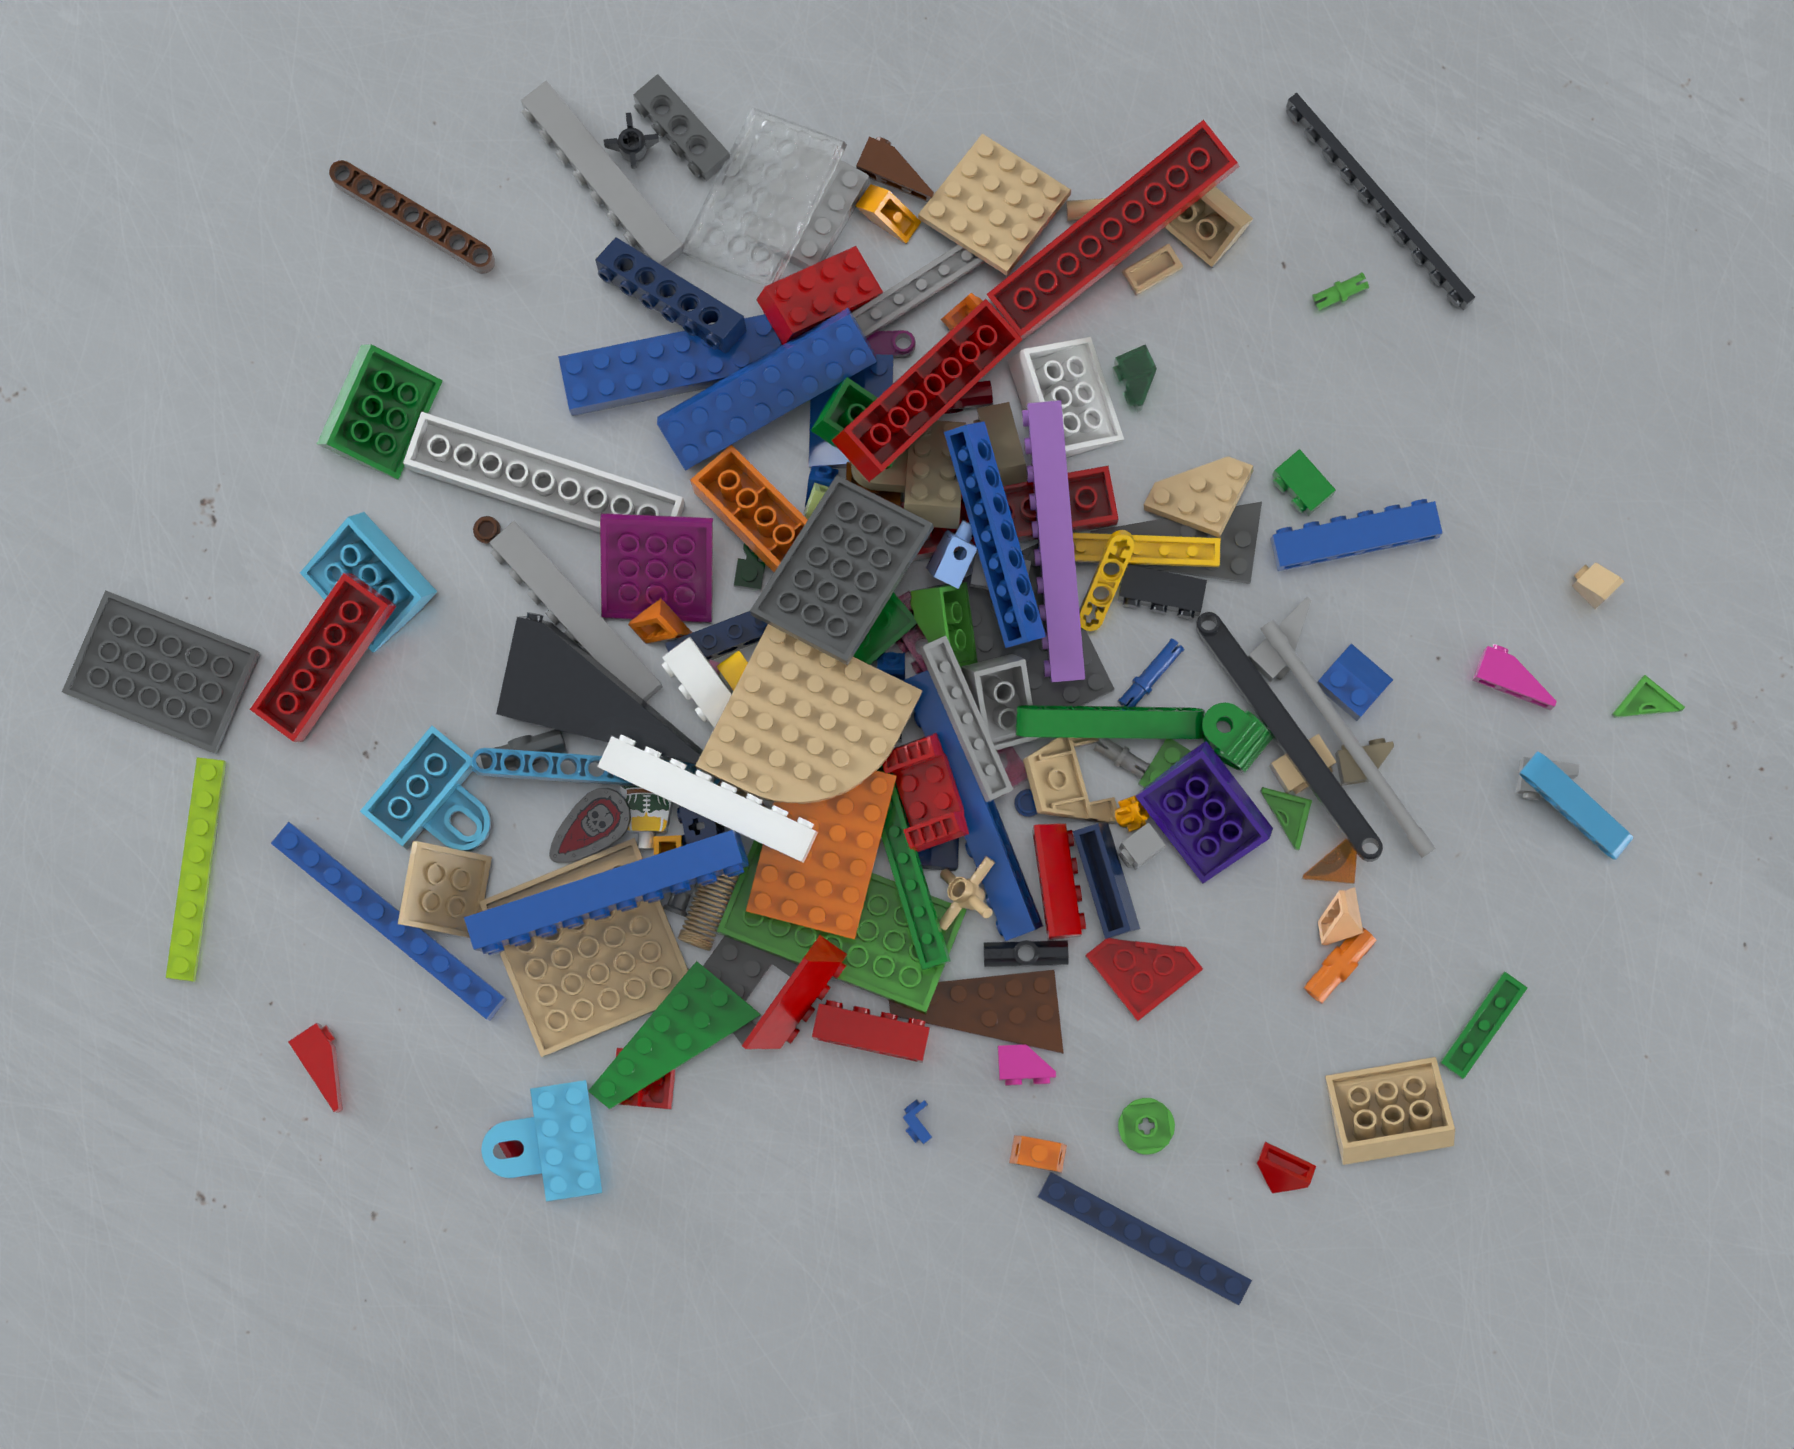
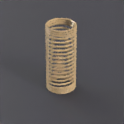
(689, 935)

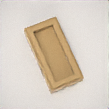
(1152, 269)

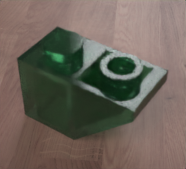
(1137, 373)

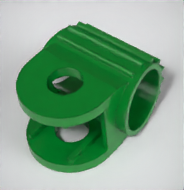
(1244, 741)

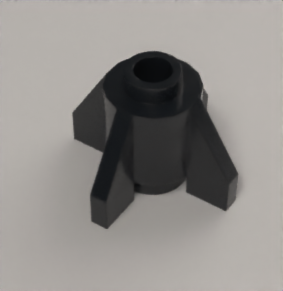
(629, 137)

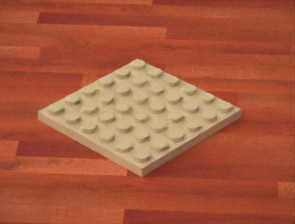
(592, 973)

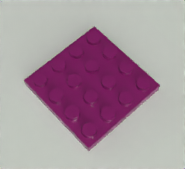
(655, 560)

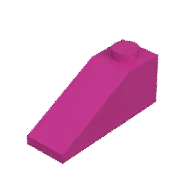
(1508, 675)

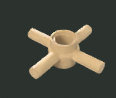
(966, 893)

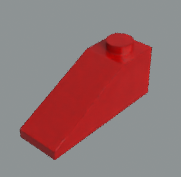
(319, 1058)

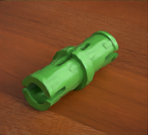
(1340, 291)

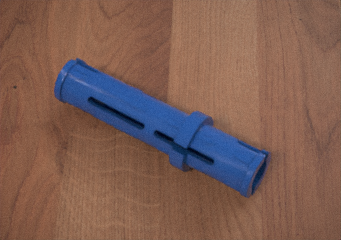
(1143, 683)

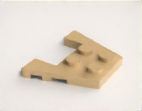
(1059, 784)

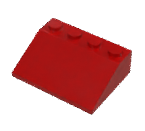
(797, 996)

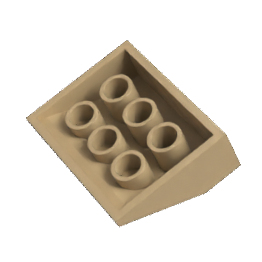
(1390, 1110)

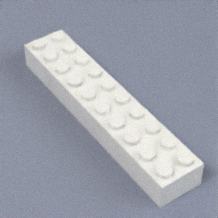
(529, 475)

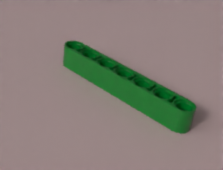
(1109, 722)

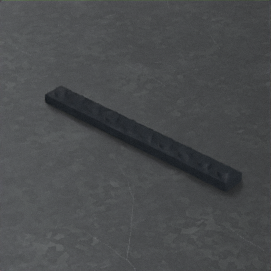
(1385, 209)

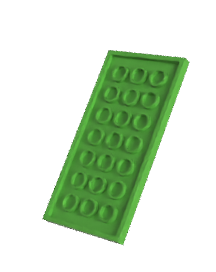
(877, 960)

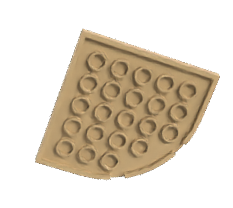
(806, 723)

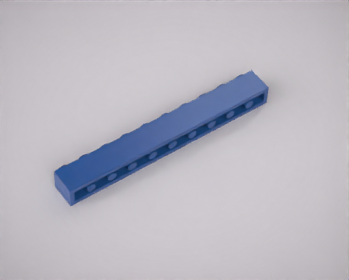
(1005, 882)
(385, 917)

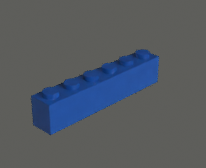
(1356, 535)

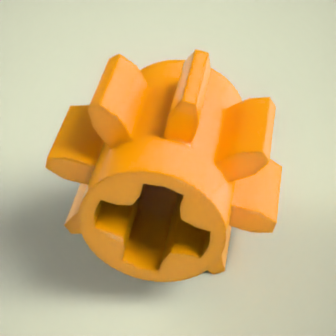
(1131, 814)

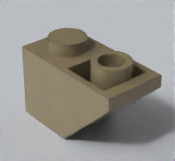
(1349, 770)

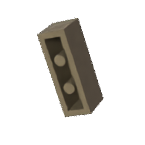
(1004, 442)

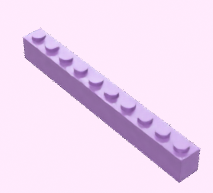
(1055, 541)

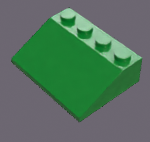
(378, 410)

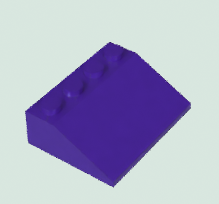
(1205, 812)

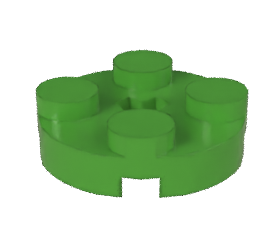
(1159, 1135)

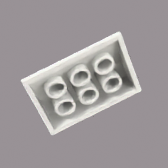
(1073, 375)

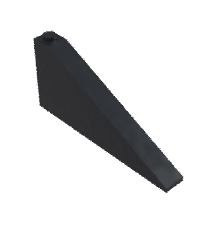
(566, 689)

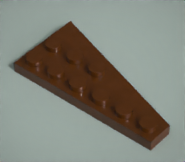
(1000, 1007)

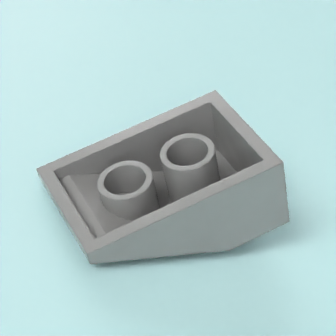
(998, 689)

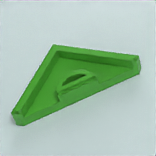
(1647, 699)
(1290, 813)

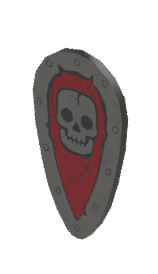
(591, 826)

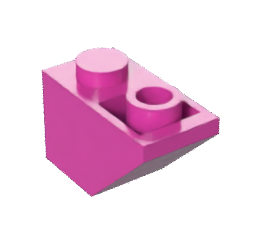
(1021, 1063)

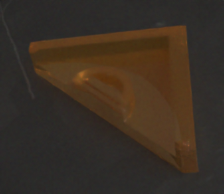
(1336, 866)

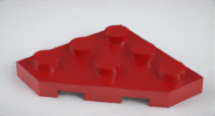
(1142, 971)

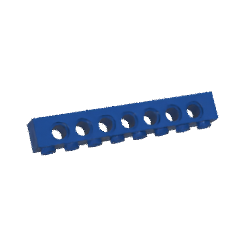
(994, 534)

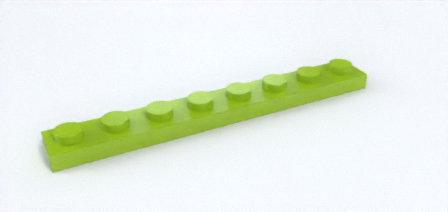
(195, 869)

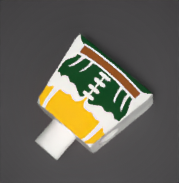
(648, 814)

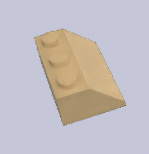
(1210, 226)

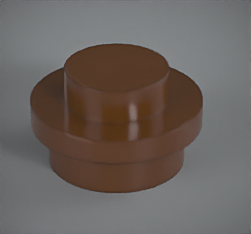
(486, 529)

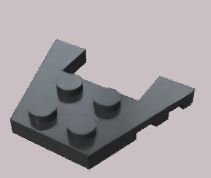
(742, 969)

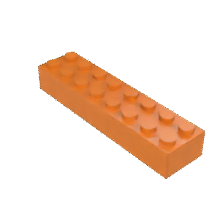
(749, 505)

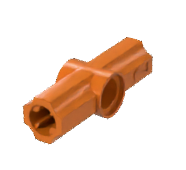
(1339, 965)

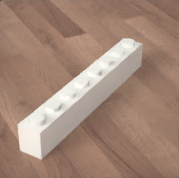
(700, 683)
(708, 799)

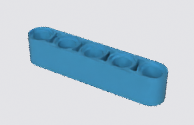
(1576, 805)

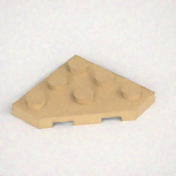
(1202, 495)

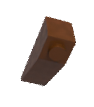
(890, 168)

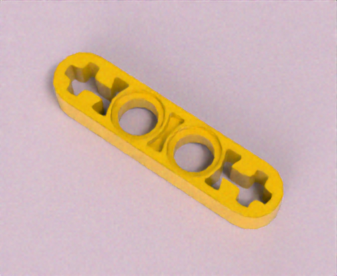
(1105, 580)

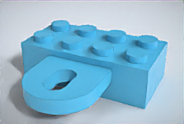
(427, 793)
(555, 1143)

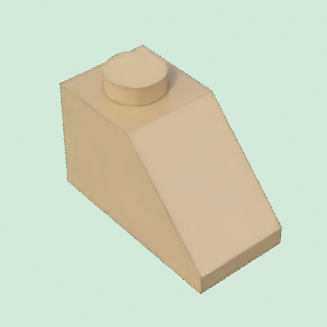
(1596, 583)

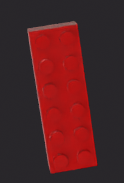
(323, 657)

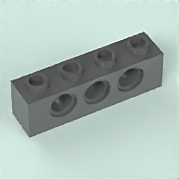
(658, 93)

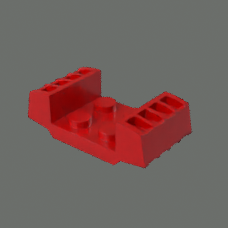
(927, 793)

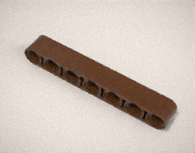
(403, 207)

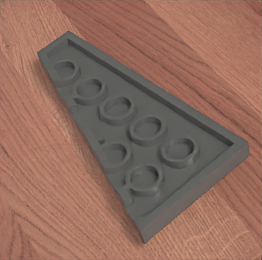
(1236, 543)

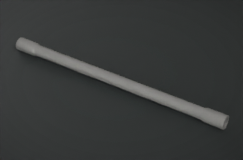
(1414, 832)

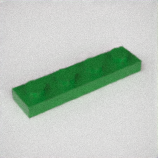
(1483, 1025)

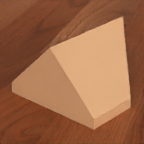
(1340, 918)

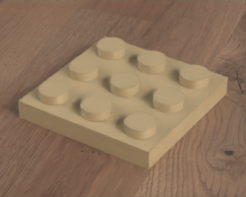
(443, 888)

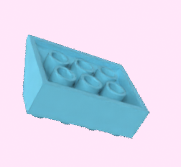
(369, 554)

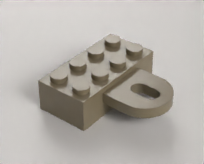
(925, 477)

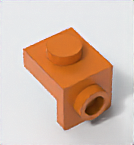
(961, 310)

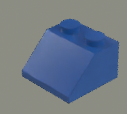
(1354, 682)

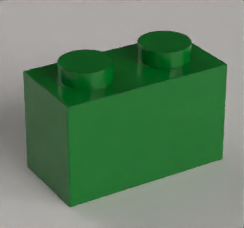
(1303, 483)

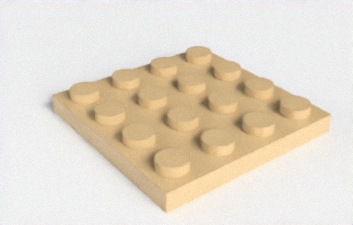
(994, 204)

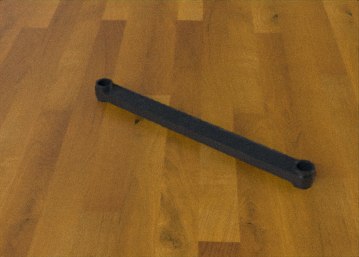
(1289, 736)

